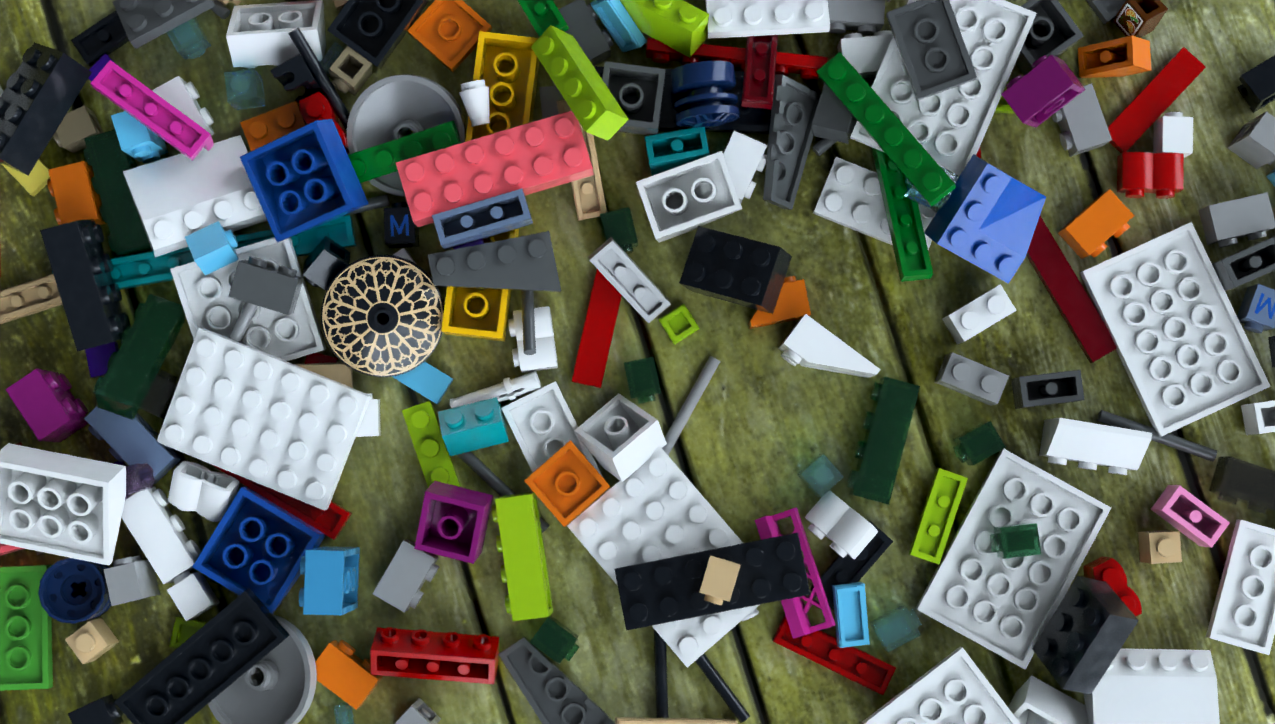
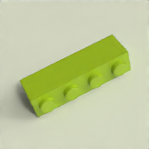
(670, 22)
(579, 83)
(523, 556)

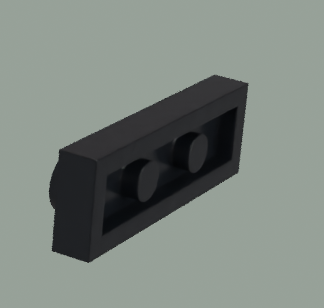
(848, 570)

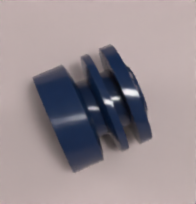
(704, 94)
(61, 595)

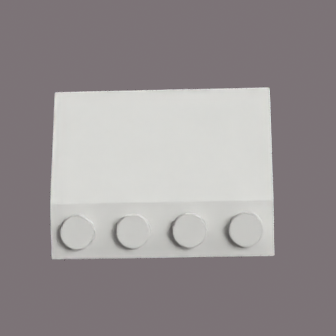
(187, 195)
(60, 503)
(1156, 689)

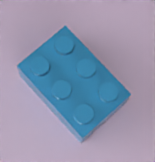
(330, 580)

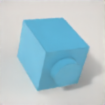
(212, 247)

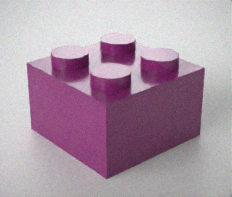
(1042, 90)
(48, 405)
(453, 522)

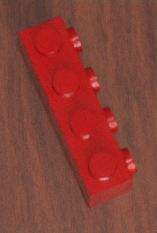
(434, 655)

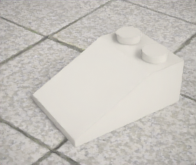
(689, 196)
(820, 349)

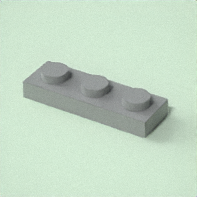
(629, 280)

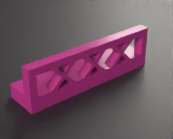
(152, 110)
(794, 608)

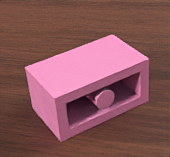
(1190, 516)

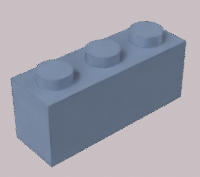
(482, 219)
(132, 441)

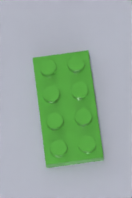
(24, 630)

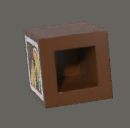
(1139, 16)

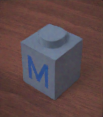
(1258, 309)

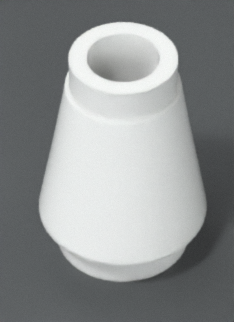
(476, 101)

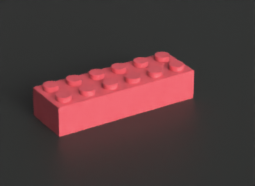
(518, 158)

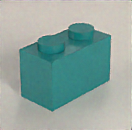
(676, 148)
(473, 426)

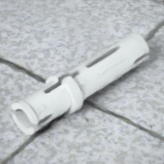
(503, 391)

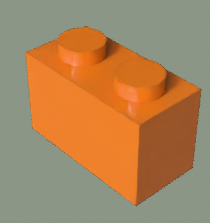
(74, 193)
(1096, 224)
(346, 673)

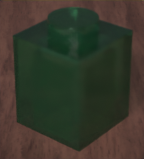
(621, 228)
(642, 380)
(978, 443)
(1015, 540)
(555, 640)

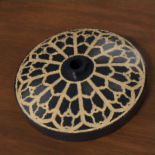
(382, 286)

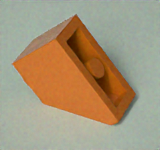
(1115, 58)
(790, 306)

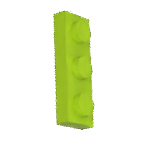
(429, 444)
(938, 516)

